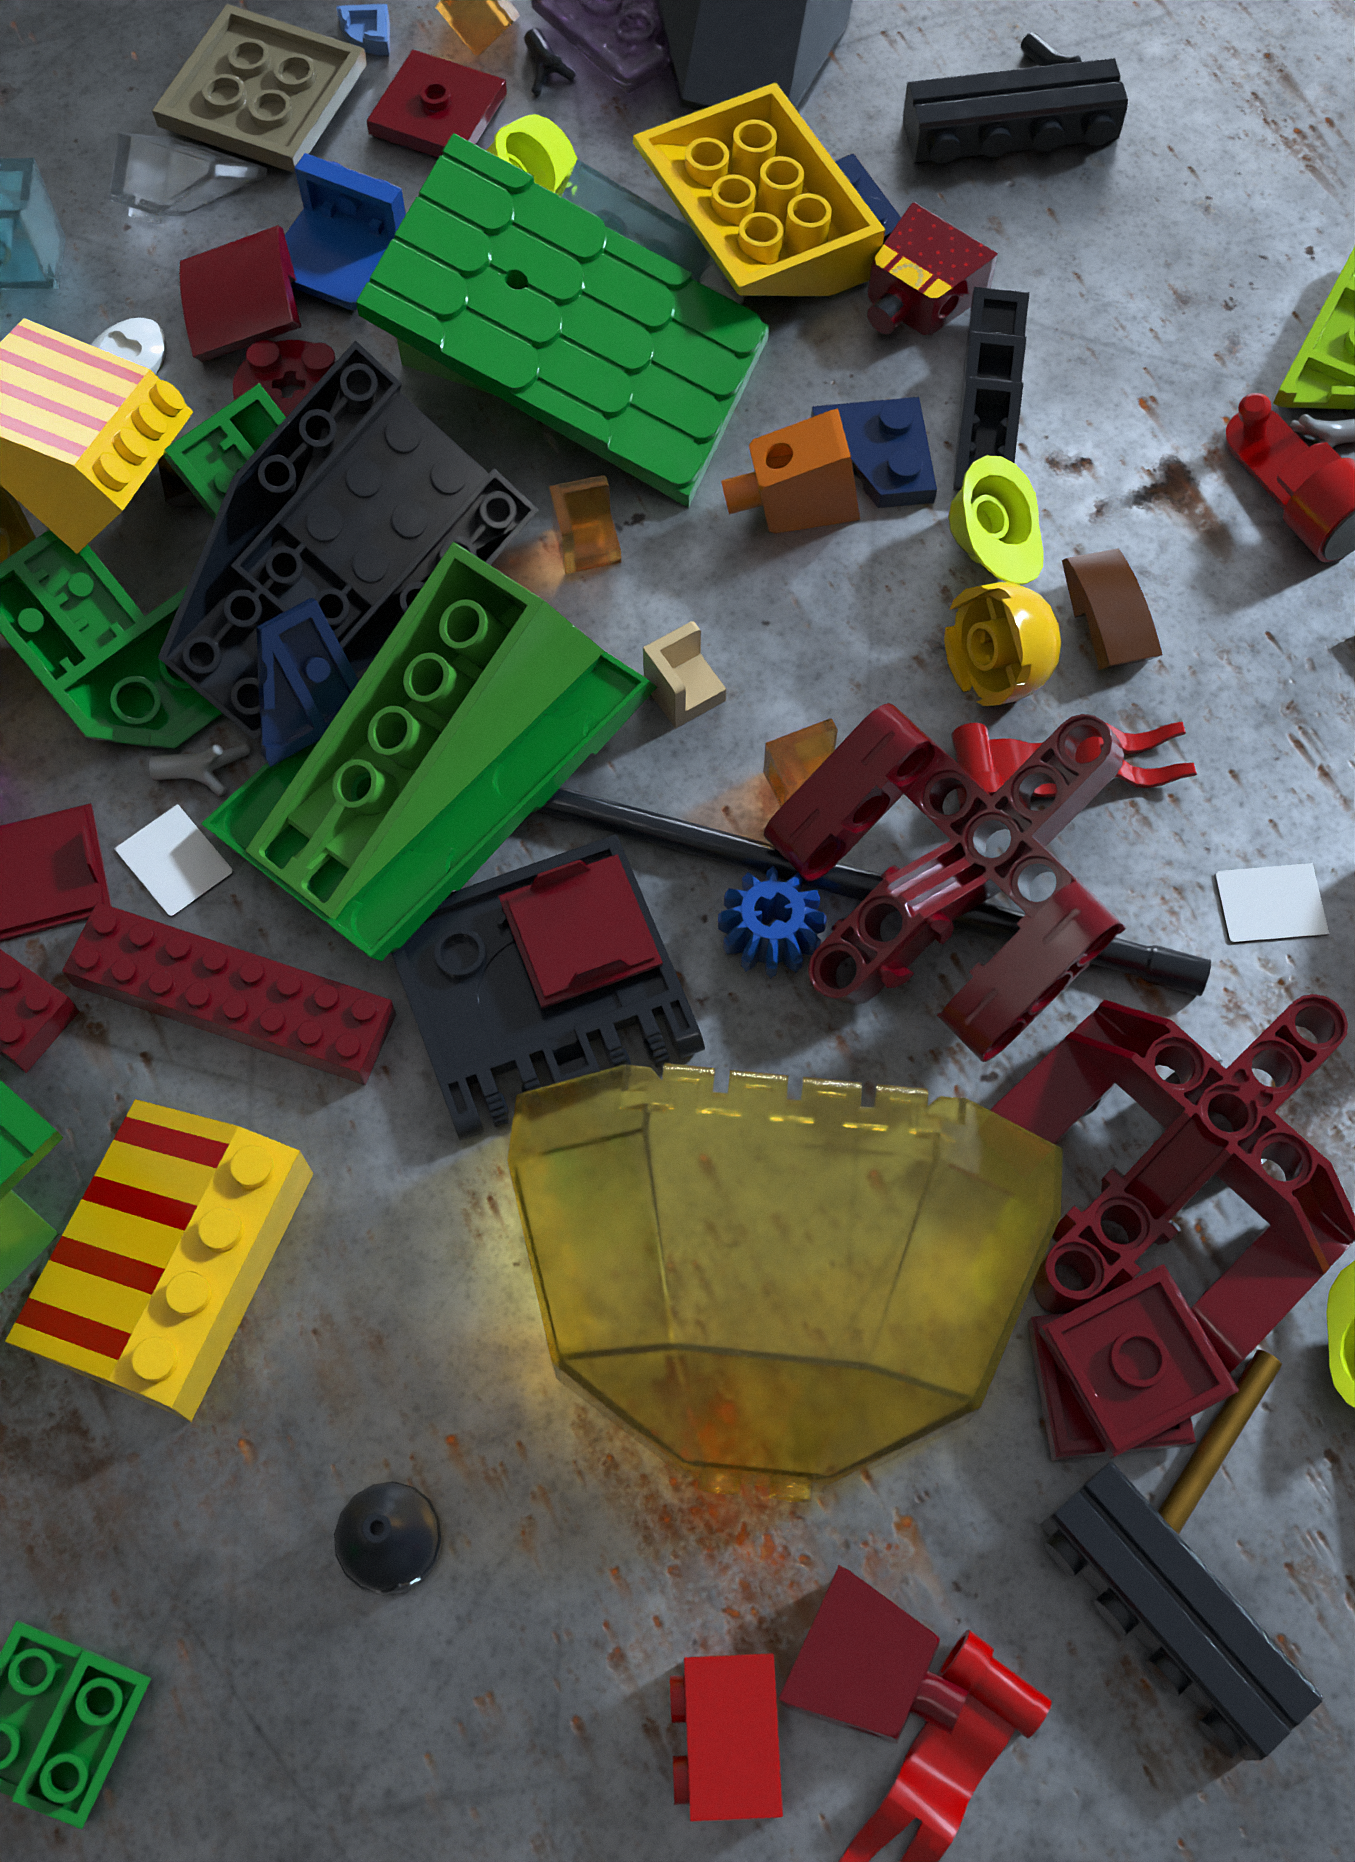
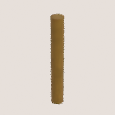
(1219, 1440)

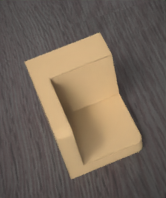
(682, 675)

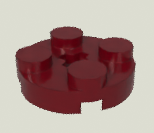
(282, 365)

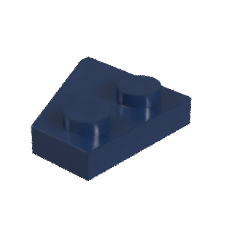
(888, 450)
(300, 680)

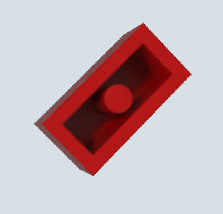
(730, 1738)

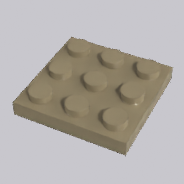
(260, 87)

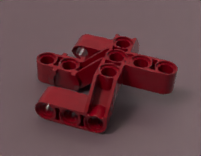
(1057, 935)
(1305, 1213)

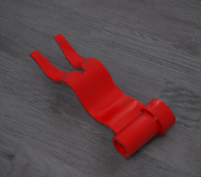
(998, 759)
(946, 1768)

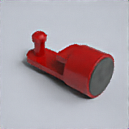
(1306, 481)

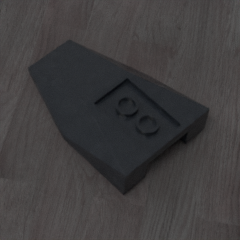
(746, 44)
(340, 509)

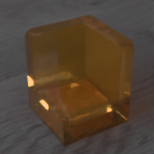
(478, 20)
(584, 524)
(796, 756)

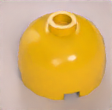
(1002, 642)

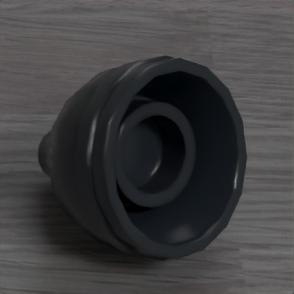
(388, 1538)

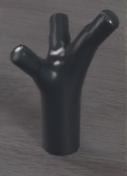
(1043, 53)
(545, 60)

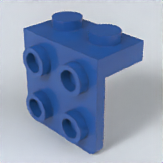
(340, 229)

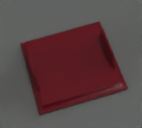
(50, 872)
(579, 929)

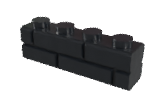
(1014, 110)
(1181, 1614)

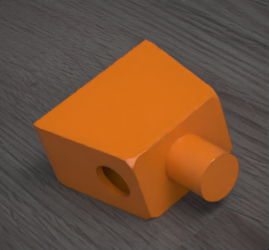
(798, 476)

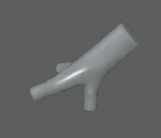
(1325, 431)
(197, 765)

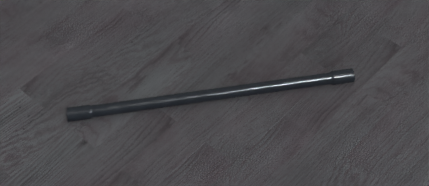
(1151, 963)

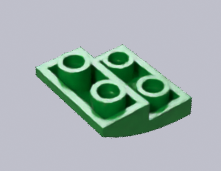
(61, 1721)

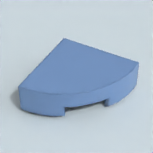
(366, 27)

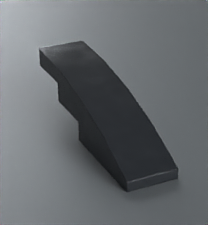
(991, 378)

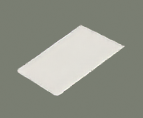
(174, 860)
(1271, 902)

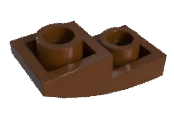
(1115, 608)

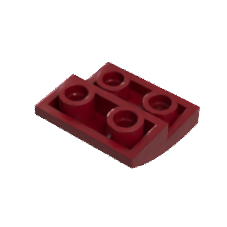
(238, 294)

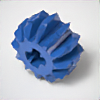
(759, 904)

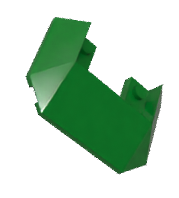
(88, 634)

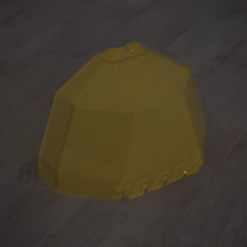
(774, 1272)

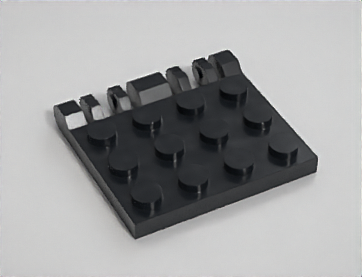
(484, 1013)

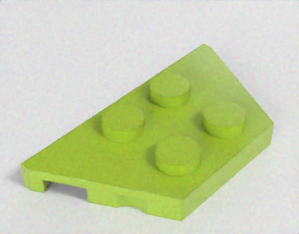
(1326, 361)

